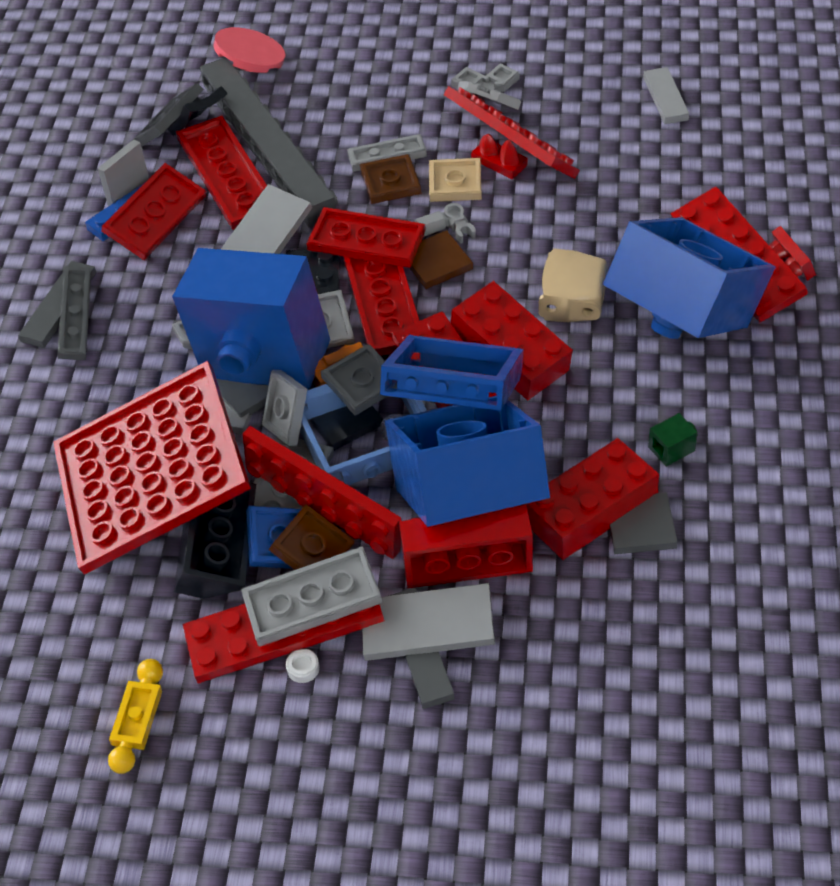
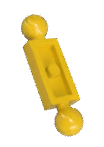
(135, 716)

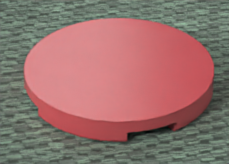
(249, 49)

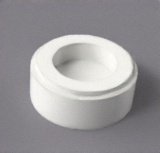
(302, 665)

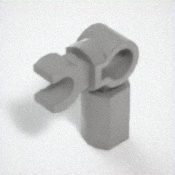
(453, 218)

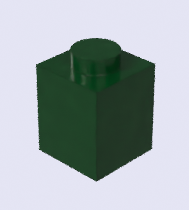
(672, 439)

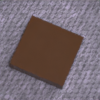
(390, 179)
(439, 260)
(310, 540)

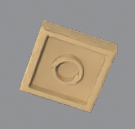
(455, 179)

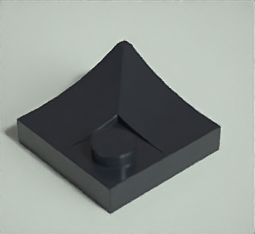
(196, 108)

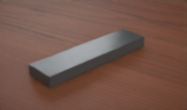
(74, 313)
(47, 316)
(429, 675)

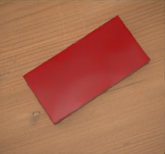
(154, 211)
(366, 237)

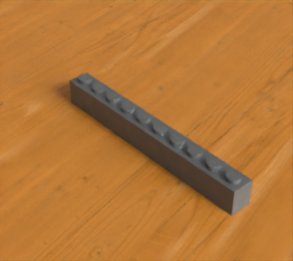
(267, 139)

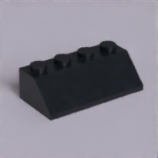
(215, 550)

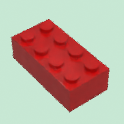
(500, 320)
(592, 498)
(467, 548)

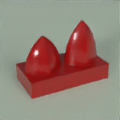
(499, 157)
(797, 259)

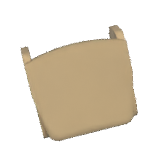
(573, 285)

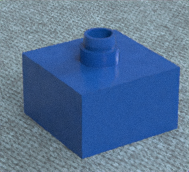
(687, 277)
(252, 315)
(467, 461)

